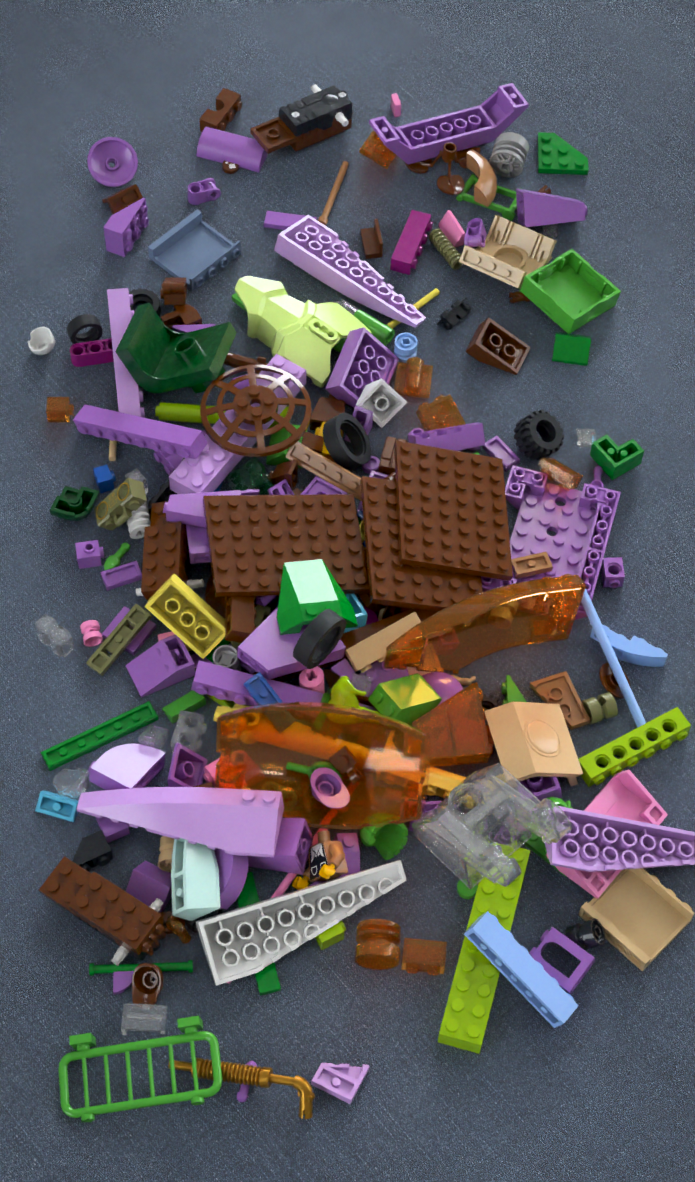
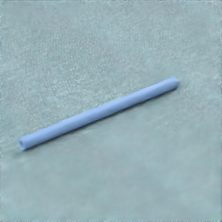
(612, 660)

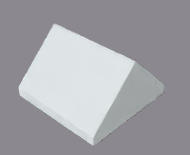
(381, 400)

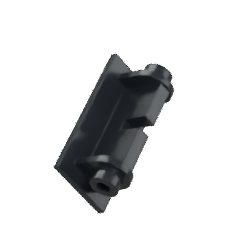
(449, 318)

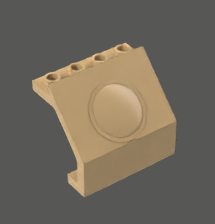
(509, 252)
(533, 741)

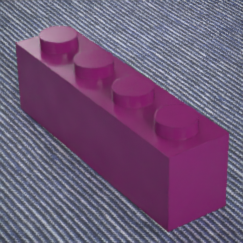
(411, 242)

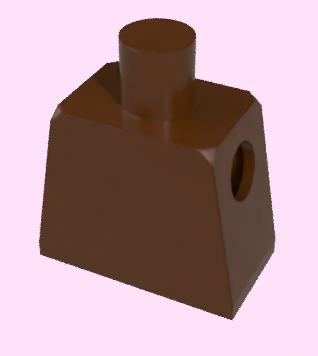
(325, 410)

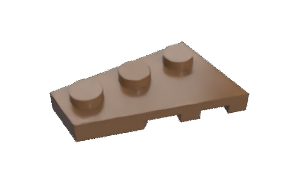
(560, 690)

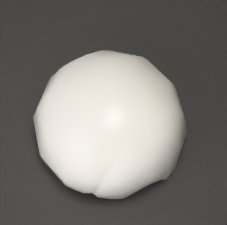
(41, 341)

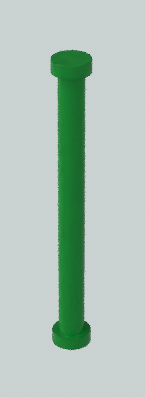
(111, 968)

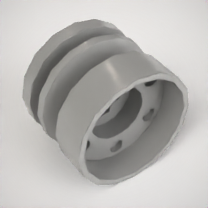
(509, 154)

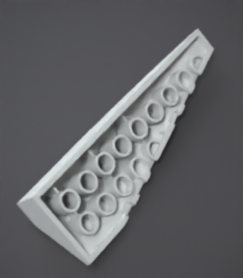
(263, 932)

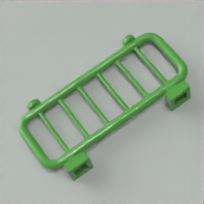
(84, 1041)

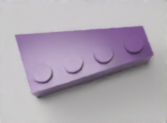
(452, 438)

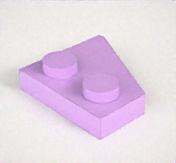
(340, 1080)

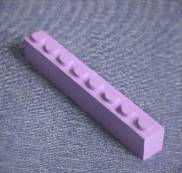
(120, 317)

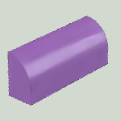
(234, 148)

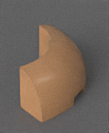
(487, 183)

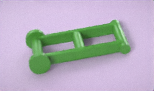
(507, 213)

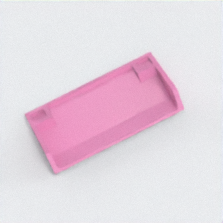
(620, 798)

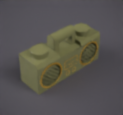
(120, 503)

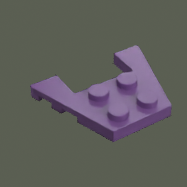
(377, 671)

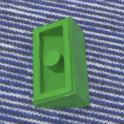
(189, 702)

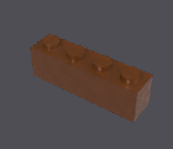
(239, 617)

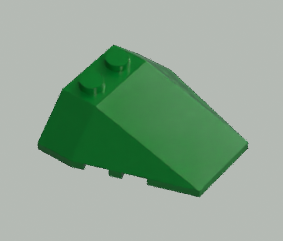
(307, 592)

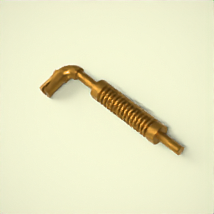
(253, 1076)

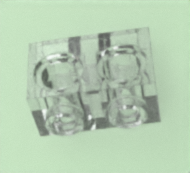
(186, 734)

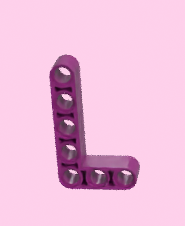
(92, 352)

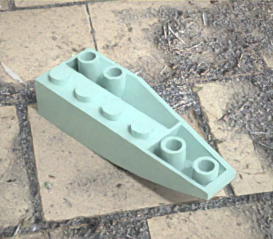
(194, 880)

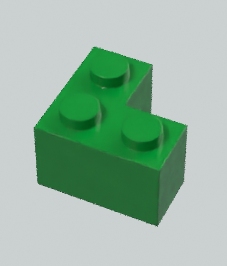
(616, 459)

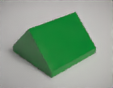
(571, 348)

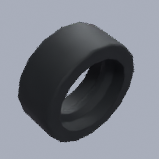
(81, 322)

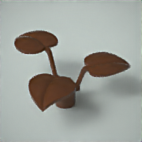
(448, 184)

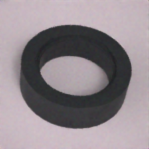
(337, 447)
(319, 638)

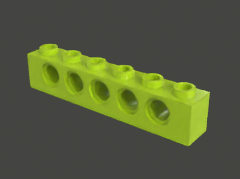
(671, 720)

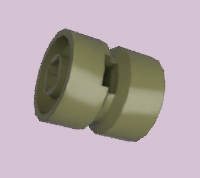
(600, 708)

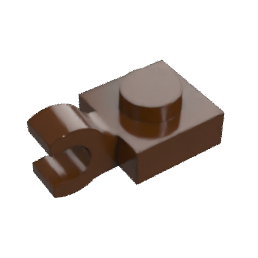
(344, 762)

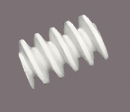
(138, 522)

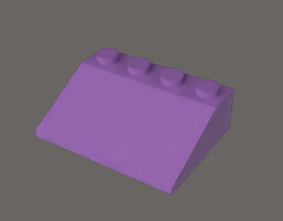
(359, 364)

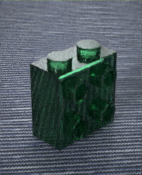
(250, 476)

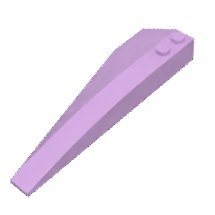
(333, 263)

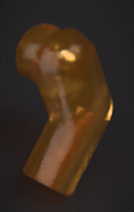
(178, 929)

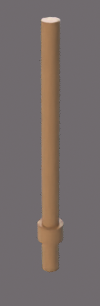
(323, 218)

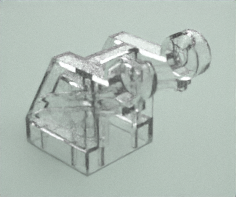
(486, 823)

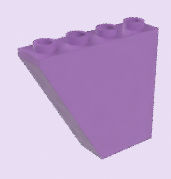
(273, 653)

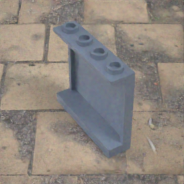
(193, 250)

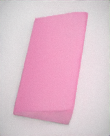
(452, 229)

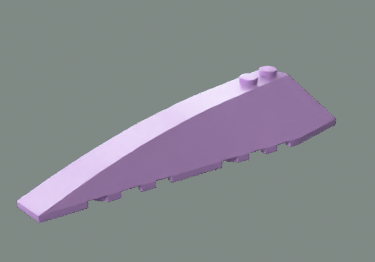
(221, 818)
(618, 843)

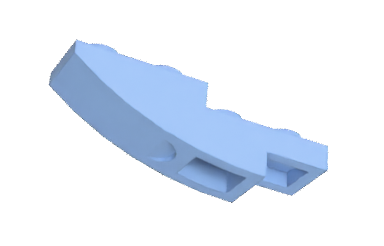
(634, 651)

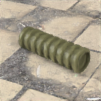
(445, 248)

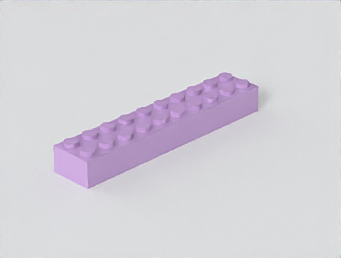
(215, 462)

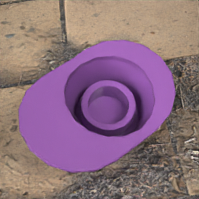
(329, 788)

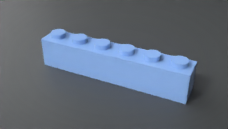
(521, 969)

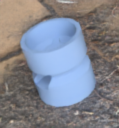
(405, 346)

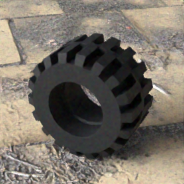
(548, 429)

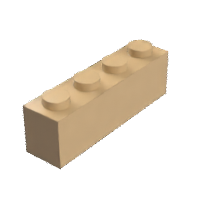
(374, 647)

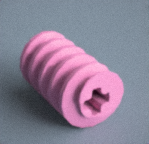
(312, 679)

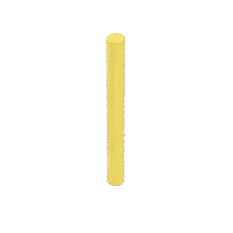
(418, 305)

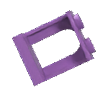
(587, 960)

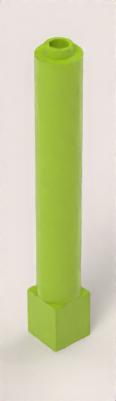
(191, 413)

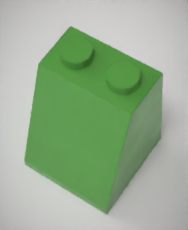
(405, 698)

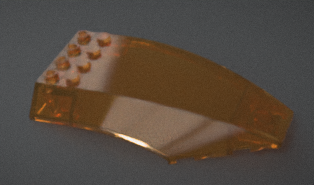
(490, 623)

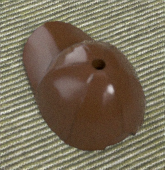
(144, 988)

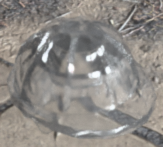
(71, 782)

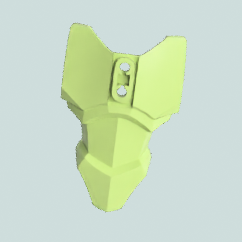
(291, 325)

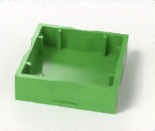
(570, 291)

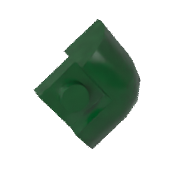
(74, 503)

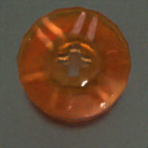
(377, 944)

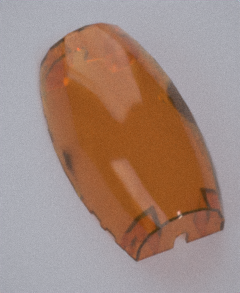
(389, 754)

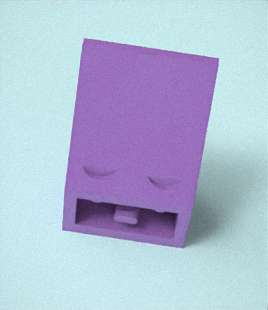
(125, 227)
(161, 666)

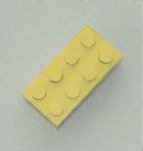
(187, 616)

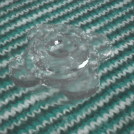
(551, 230)

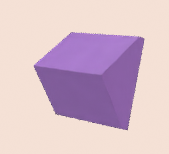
(186, 768)
(150, 883)

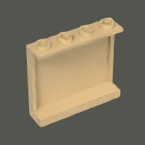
(638, 915)

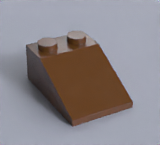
(497, 347)

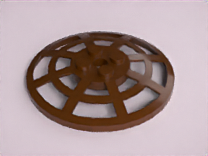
(255, 415)

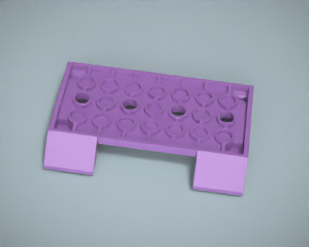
(579, 526)

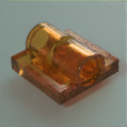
(413, 378)

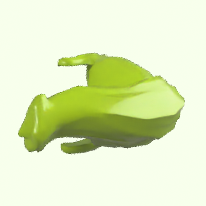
(345, 694)

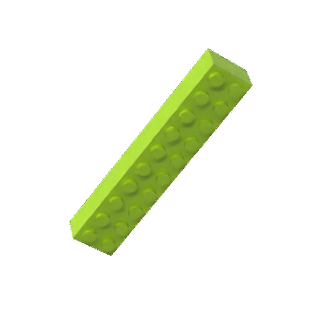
(475, 975)

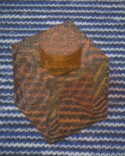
(59, 409)

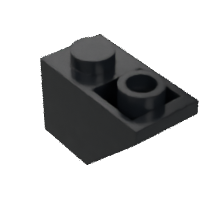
(93, 851)

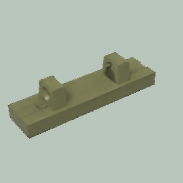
(118, 639)

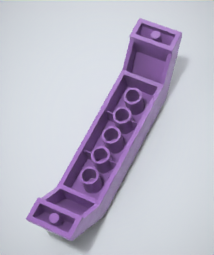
(463, 128)

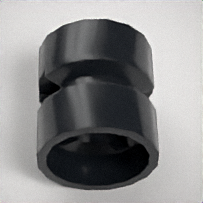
(586, 935)

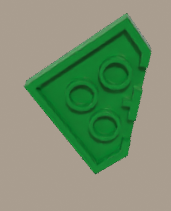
(558, 156)

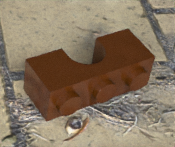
(227, 106)

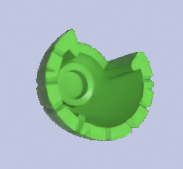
(386, 839)

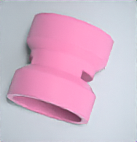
(91, 633)

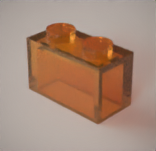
(424, 956)

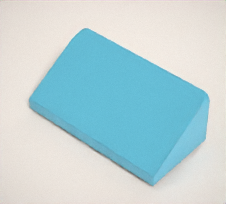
(57, 806)

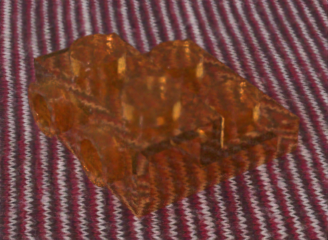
(377, 151)
(440, 413)
(557, 471)

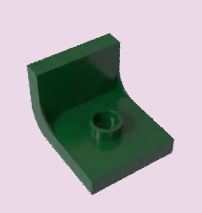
(169, 359)

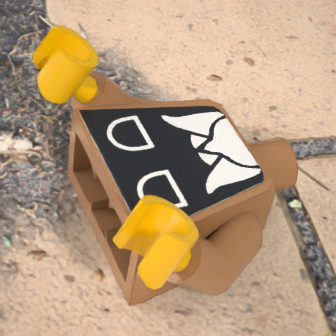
(325, 862)

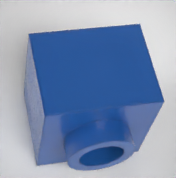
(104, 478)

